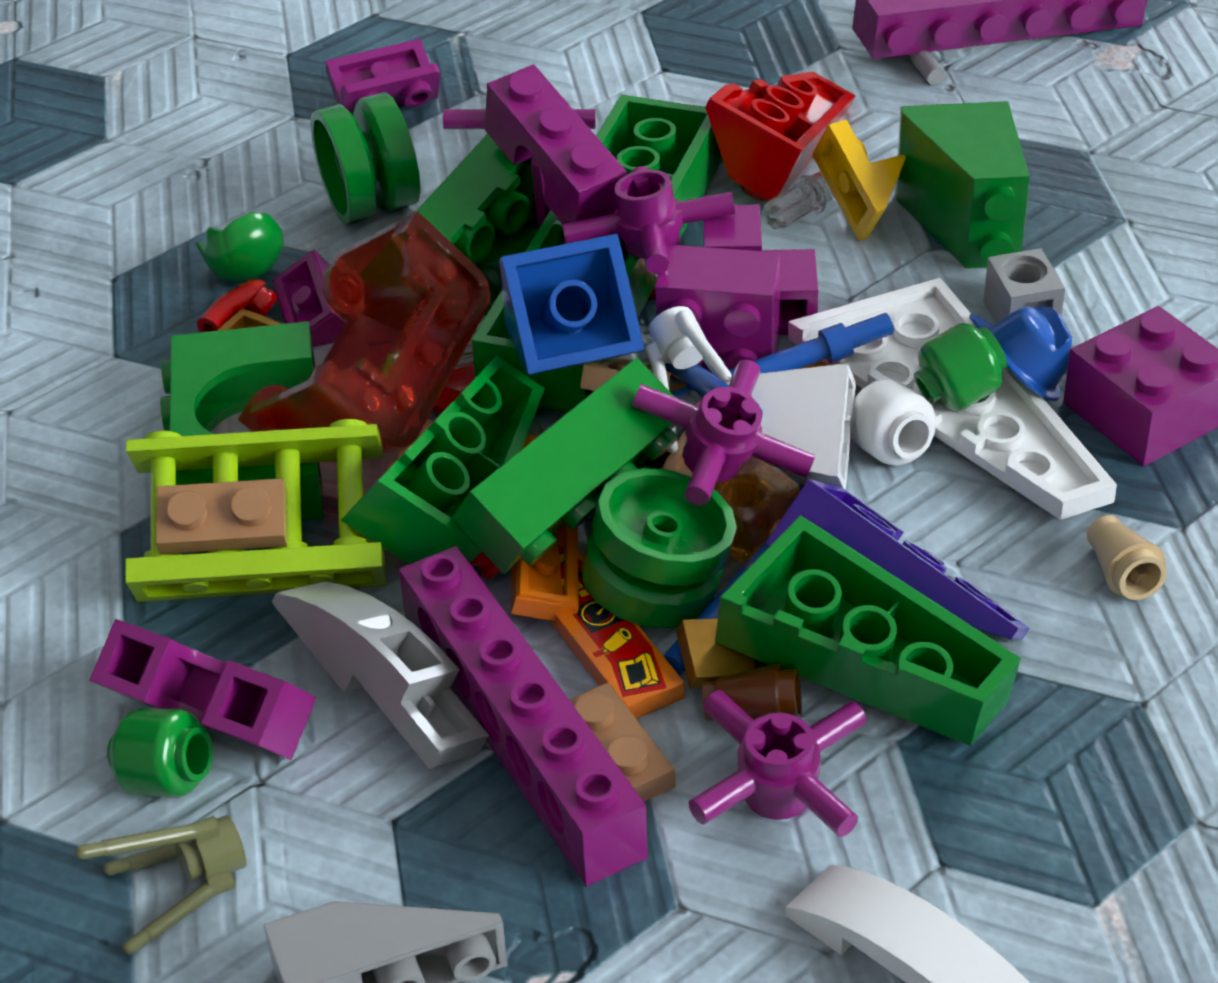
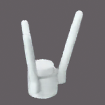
(683, 344)

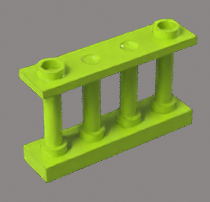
(222, 573)

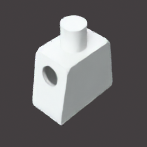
(812, 413)

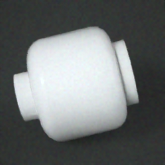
(892, 422)

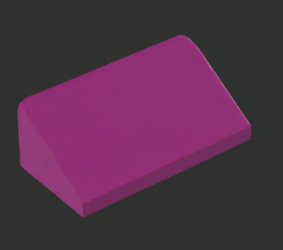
(303, 300)

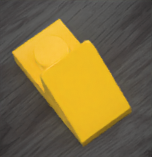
(857, 184)

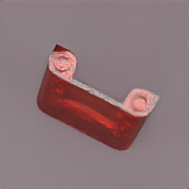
(408, 320)

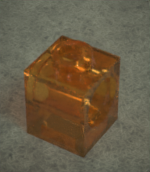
(758, 502)

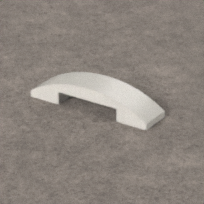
(895, 930)

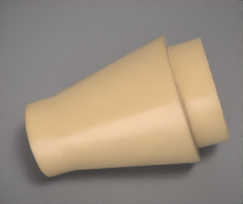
(1127, 560)

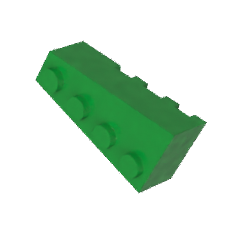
(467, 443)

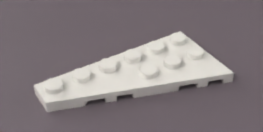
(1005, 433)

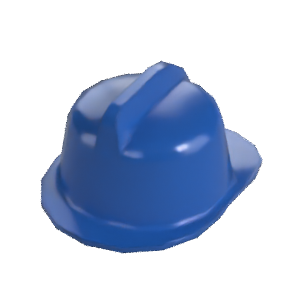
(1034, 347)

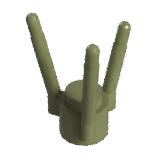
(203, 849)

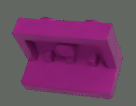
(394, 69)

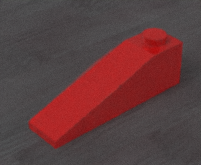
(774, 129)

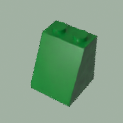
(964, 177)

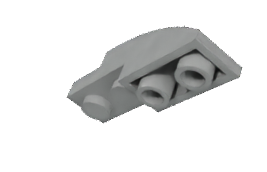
(392, 659)

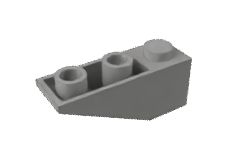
(385, 944)

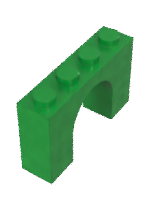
(217, 375)

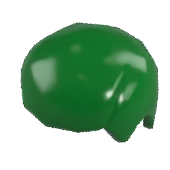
(244, 247)

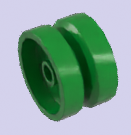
(365, 157)
(654, 550)

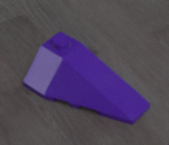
(877, 539)

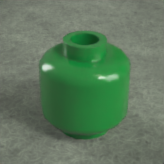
(960, 366)
(160, 753)

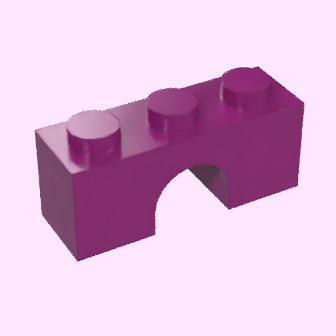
(534, 120)
(217, 692)

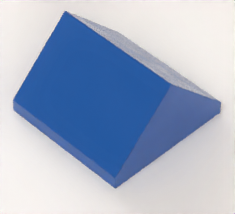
(569, 305)

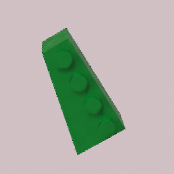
(485, 205)
(564, 471)
(865, 635)

